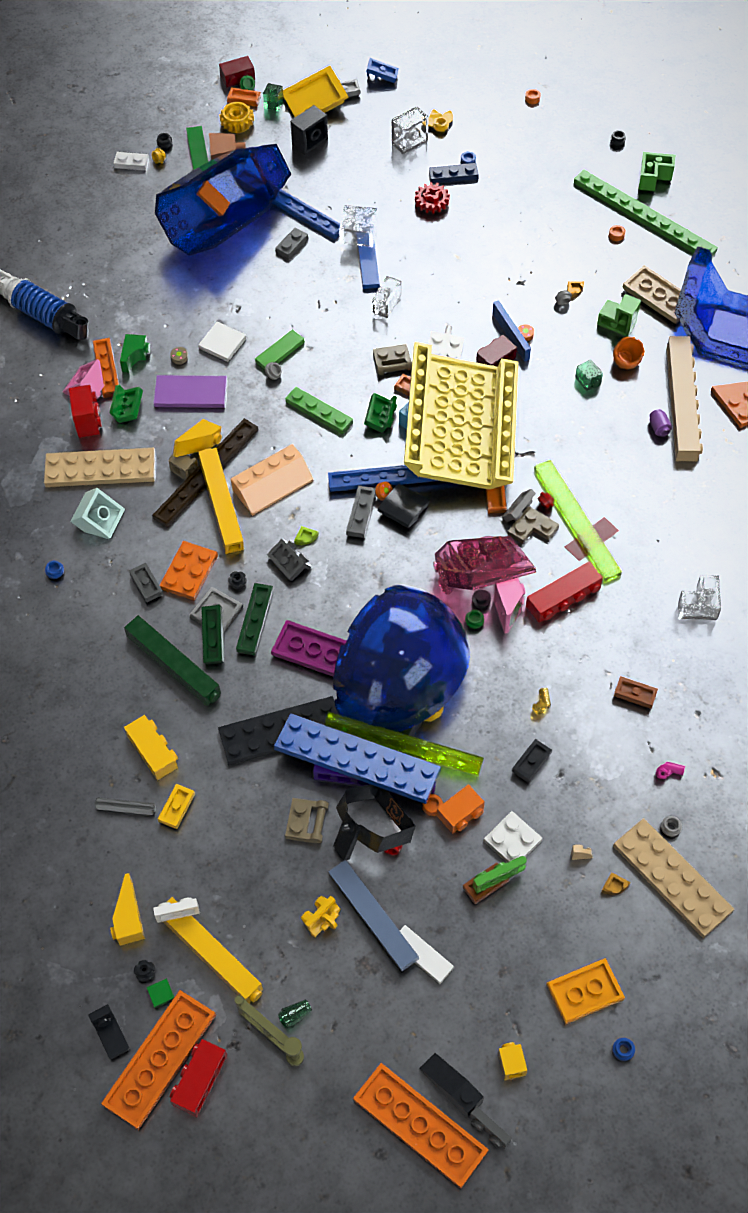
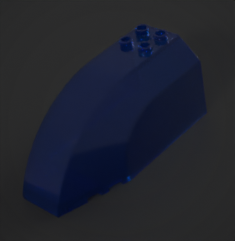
(243, 176)

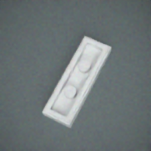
(429, 959)

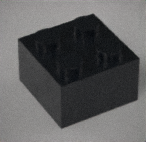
(309, 129)

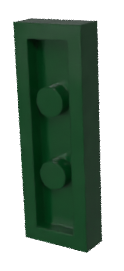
(212, 634)

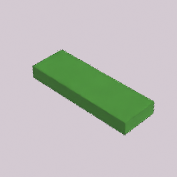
(280, 349)

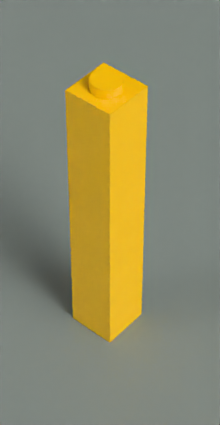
(221, 500)
(216, 956)

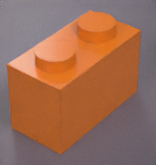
(461, 809)

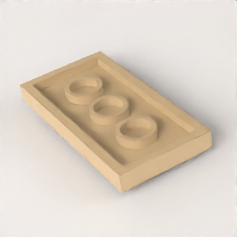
(654, 291)

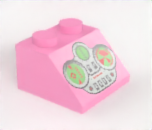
(508, 602)

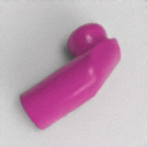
(669, 768)

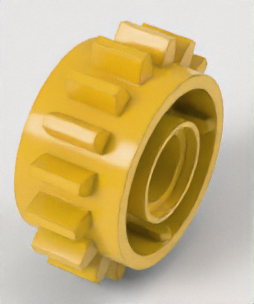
(236, 117)

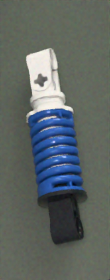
(43, 306)

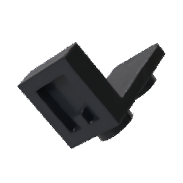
(109, 1031)

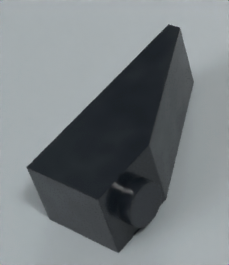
(452, 1084)

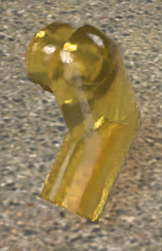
(544, 703)

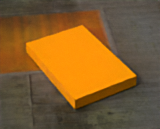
(585, 991)

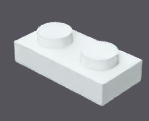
(131, 161)
(168, 911)

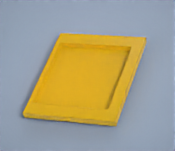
(319, 89)

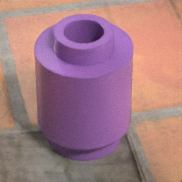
(660, 422)

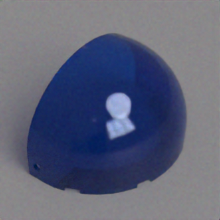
(400, 659)

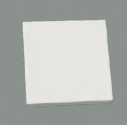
(222, 341)

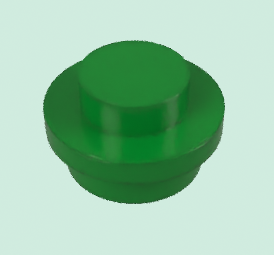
(247, 83)
(474, 619)

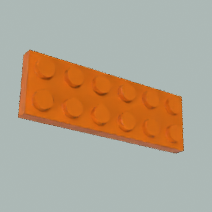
(158, 1059)
(421, 1125)

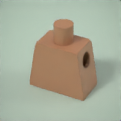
(223, 143)

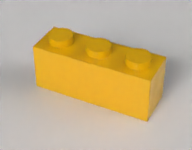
(151, 747)

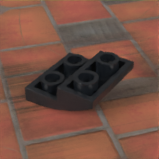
(403, 505)

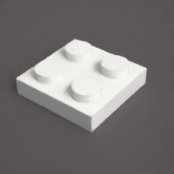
(512, 838)

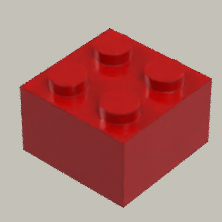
(85, 411)

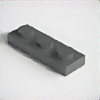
(361, 511)

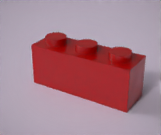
(198, 1077)

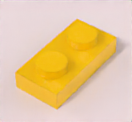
(176, 806)

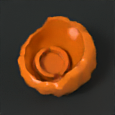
(628, 353)

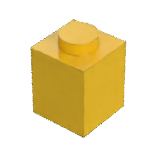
(512, 1061)

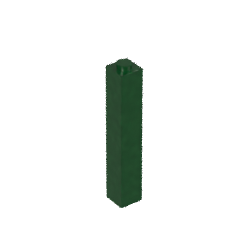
(173, 660)

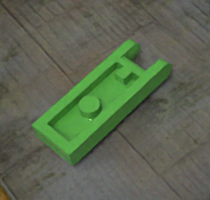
(499, 873)

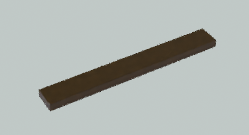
(195, 482)

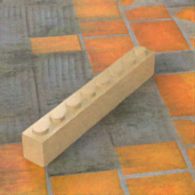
(683, 399)

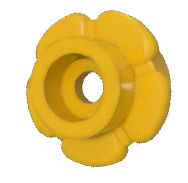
(158, 156)

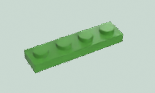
(319, 410)

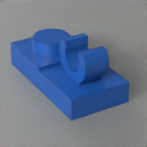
(382, 70)

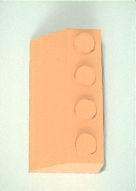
(271, 479)

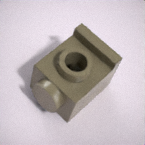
(183, 465)

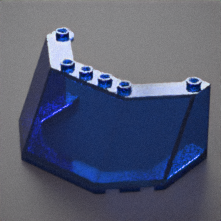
(712, 313)

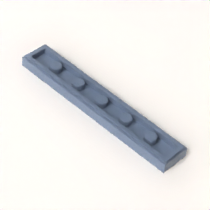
(373, 915)

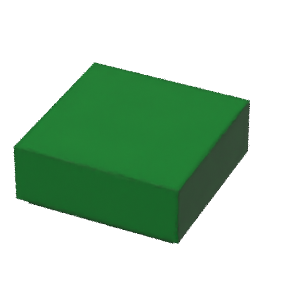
(160, 993)

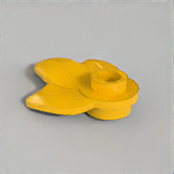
(439, 121)

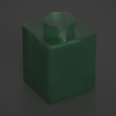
(273, 96)
(589, 374)

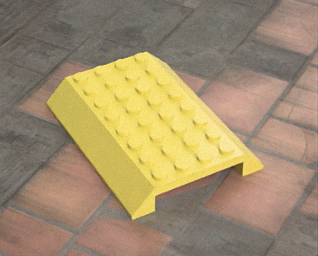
(461, 420)

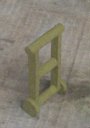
(290, 1046)

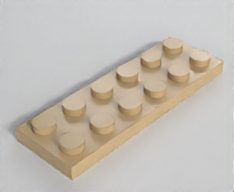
(99, 467)
(673, 878)

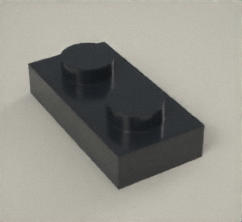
(531, 760)

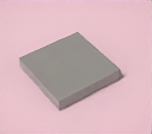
(230, 607)

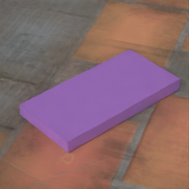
(190, 391)

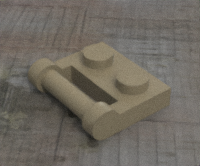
(392, 355)
(300, 818)

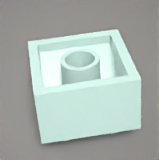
(97, 514)

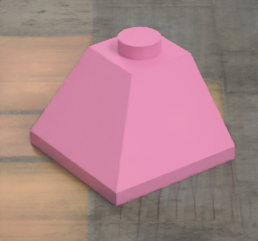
(87, 374)

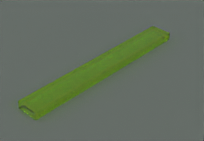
(578, 520)
(407, 744)

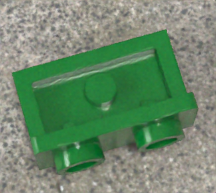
(126, 403)
(380, 412)

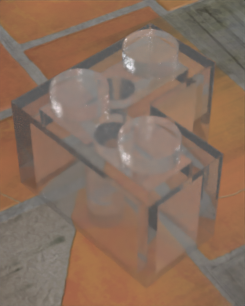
(702, 603)

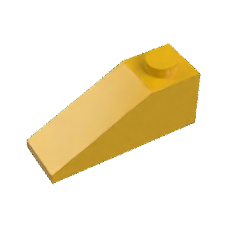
(196, 439)
(126, 916)

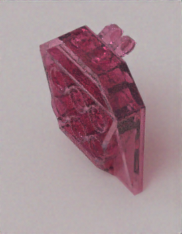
(480, 563)

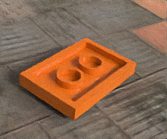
(188, 570)

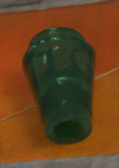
(294, 1013)

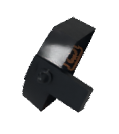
(351, 831)

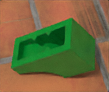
(134, 349)

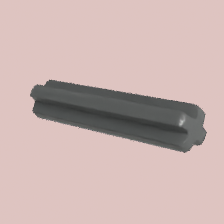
(125, 806)

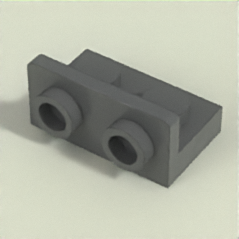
(288, 559)

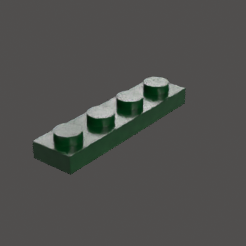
(254, 619)

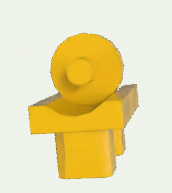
(323, 917)

